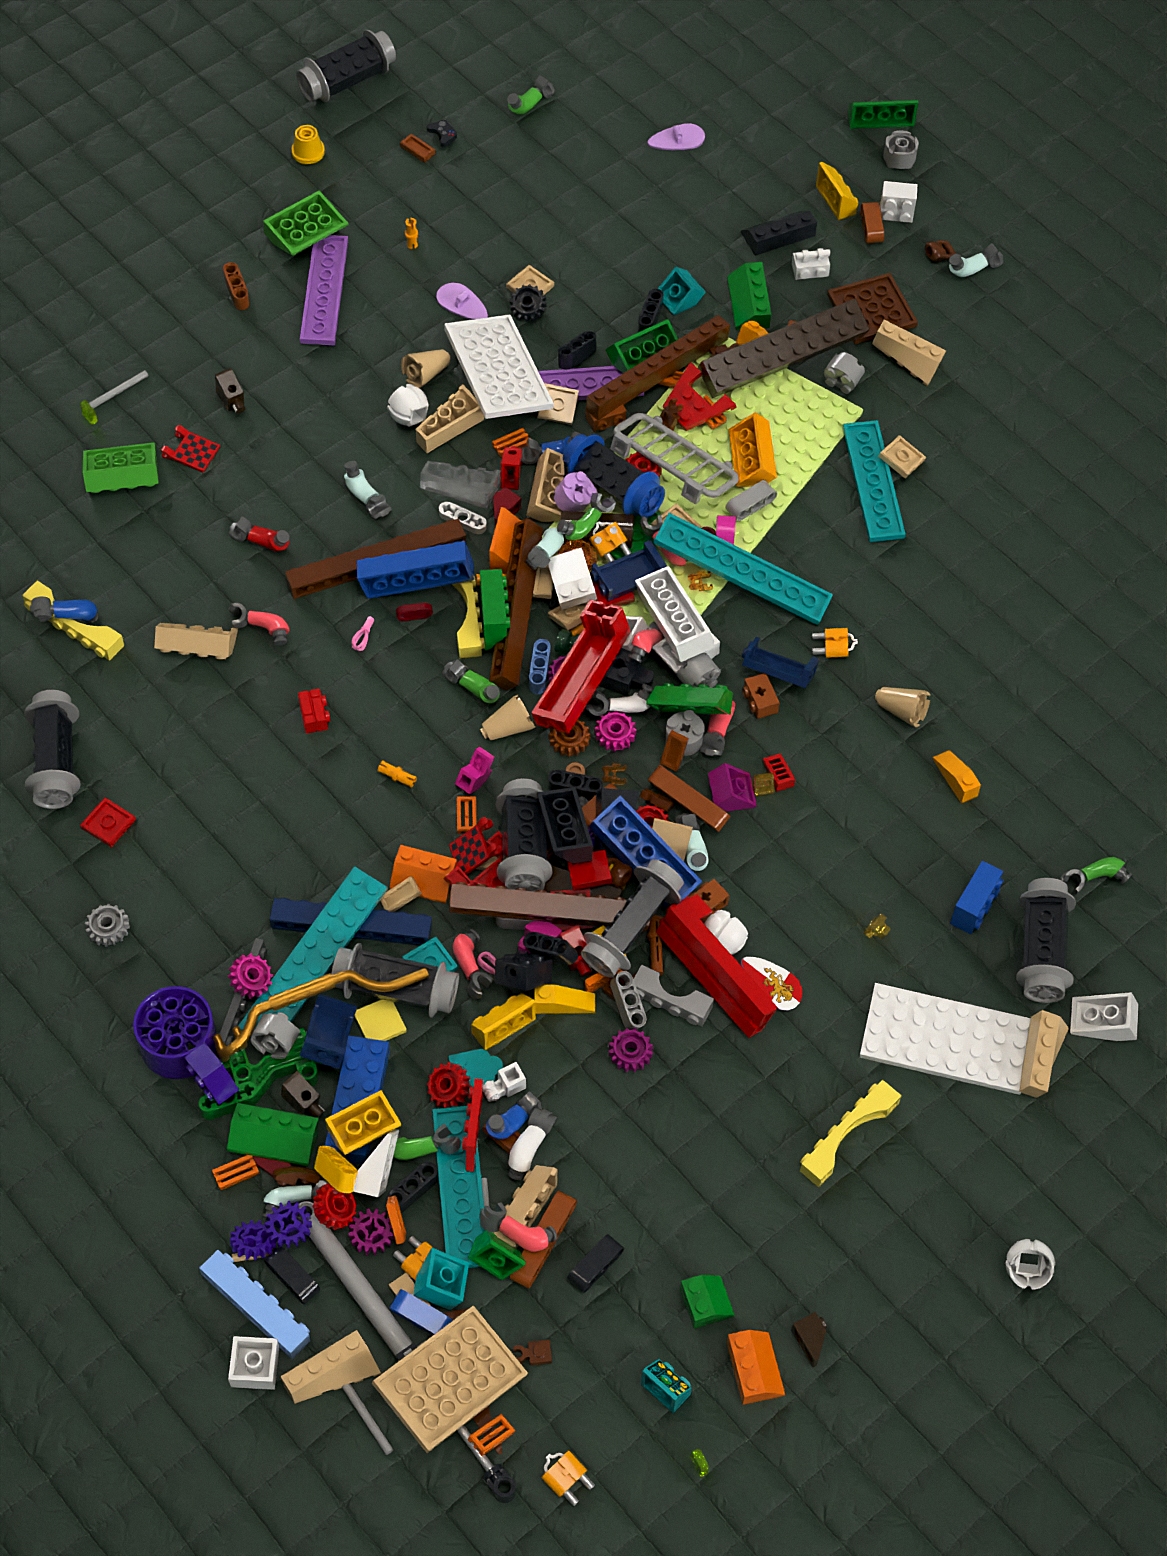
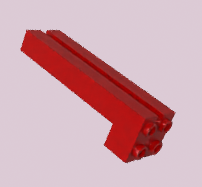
(583, 667)
(714, 965)

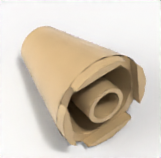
(424, 366)
(906, 704)
(507, 720)

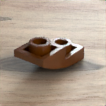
(290, 1175)

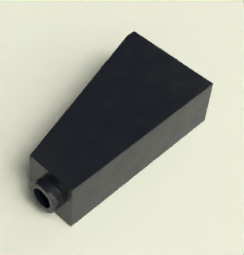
(605, 798)

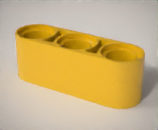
(335, 1169)

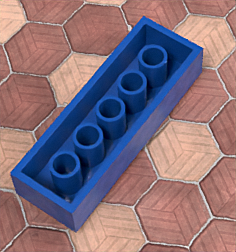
(415, 569)
(638, 843)
(360, 1077)

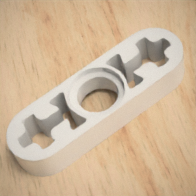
(466, 524)

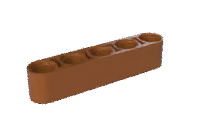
(689, 798)
(555, 1216)

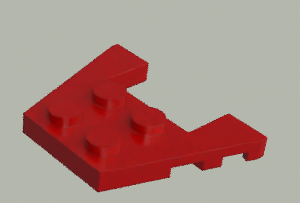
(695, 408)
(487, 877)

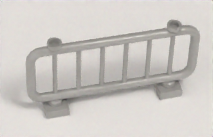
(692, 490)

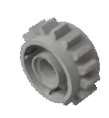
(112, 933)

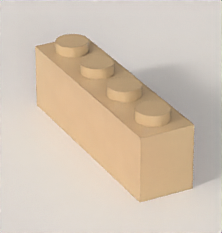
(909, 350)
(449, 420)
(547, 477)
(195, 640)
(1042, 1046)
(531, 1197)
(331, 1369)

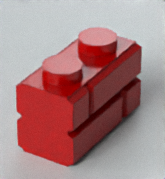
(313, 711)

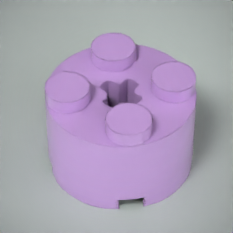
(574, 492)

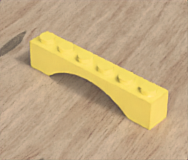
(469, 634)
(99, 638)
(877, 1104)

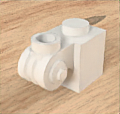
(509, 1082)

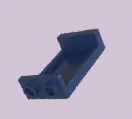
(620, 575)
(778, 665)
(328, 1031)

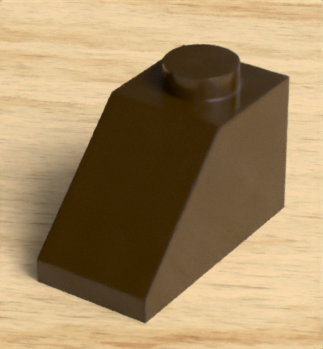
(810, 1335)

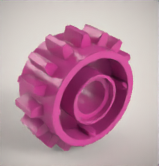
(615, 740)
(243, 983)

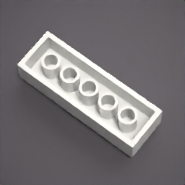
(674, 614)

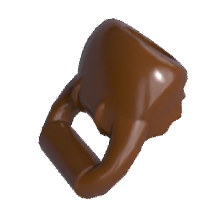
(936, 251)
(620, 872)

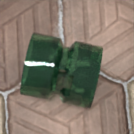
(565, 642)

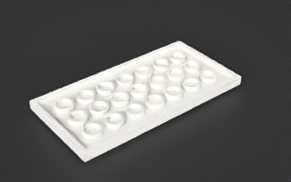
(498, 366)
(945, 1038)

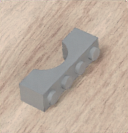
(692, 1007)

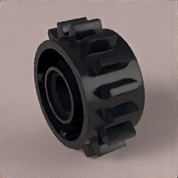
(531, 311)

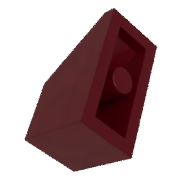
(505, 499)

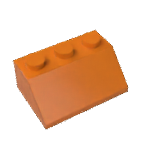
(502, 540)
(426, 869)
(754, 1366)

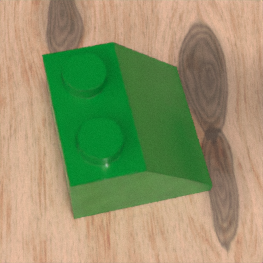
(495, 1255)
(706, 1300)

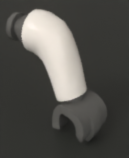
(631, 704)
(524, 1148)

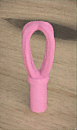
(364, 630)
(484, 965)

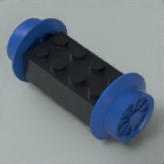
(630, 487)

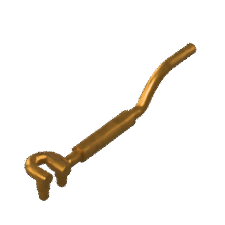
(303, 992)

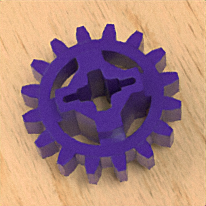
(283, 1217)
(251, 1240)

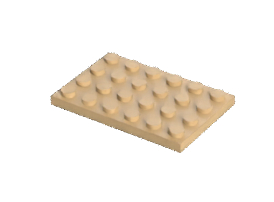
(449, 1379)

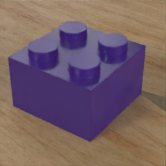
(210, 1074)

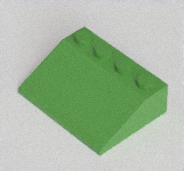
(303, 224)
(120, 467)

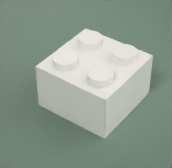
(898, 201)
(254, 1362)

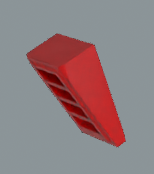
(784, 783)

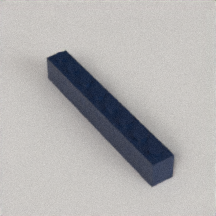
(379, 925)

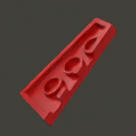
(472, 1125)

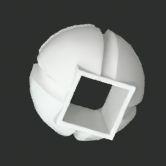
(408, 405)
(727, 930)
(1029, 1274)

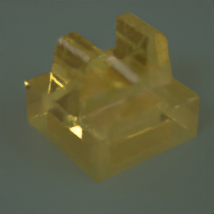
(763, 783)
(877, 927)

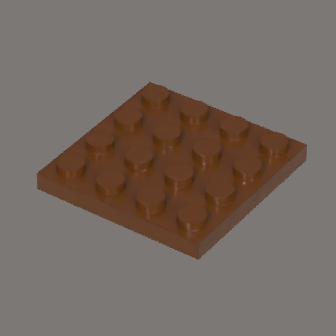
(878, 301)

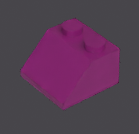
(731, 788)

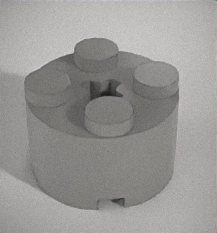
(900, 150)
(843, 372)
(699, 671)
(690, 726)
(274, 1035)

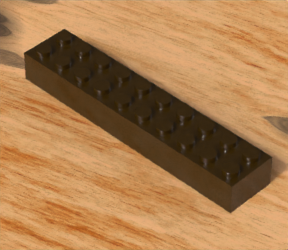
(783, 348)

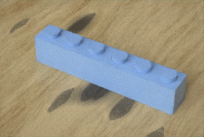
(255, 1304)

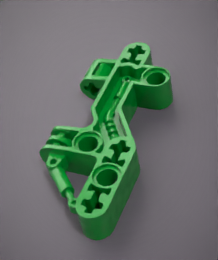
(259, 1077)

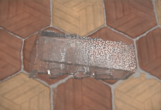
(461, 483)

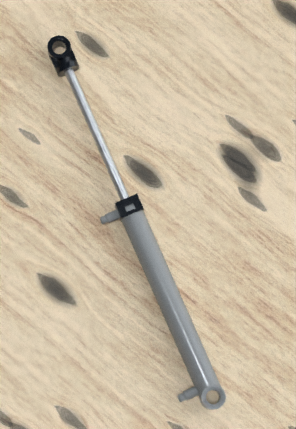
(389, 1329)

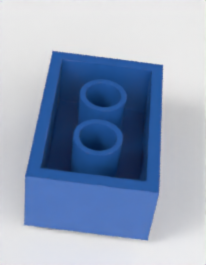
(977, 898)

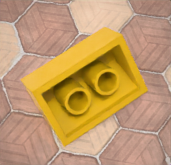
(835, 192)
(504, 1020)
(362, 1122)

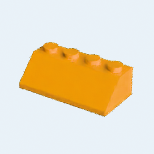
(752, 451)

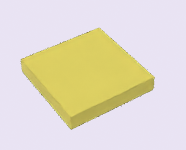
(380, 1021)

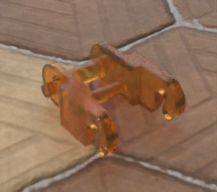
(701, 586)
(615, 767)

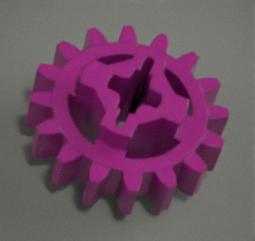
(363, 1229)

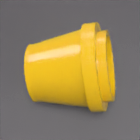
(307, 145)

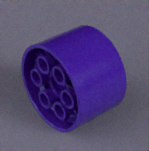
(172, 1005)

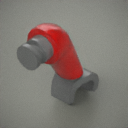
(265, 537)

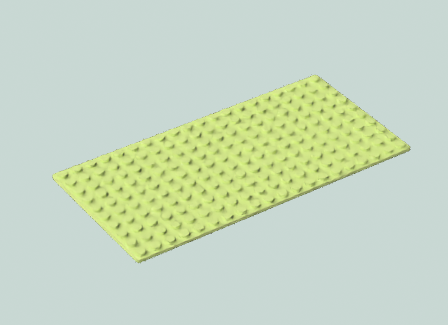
(804, 431)

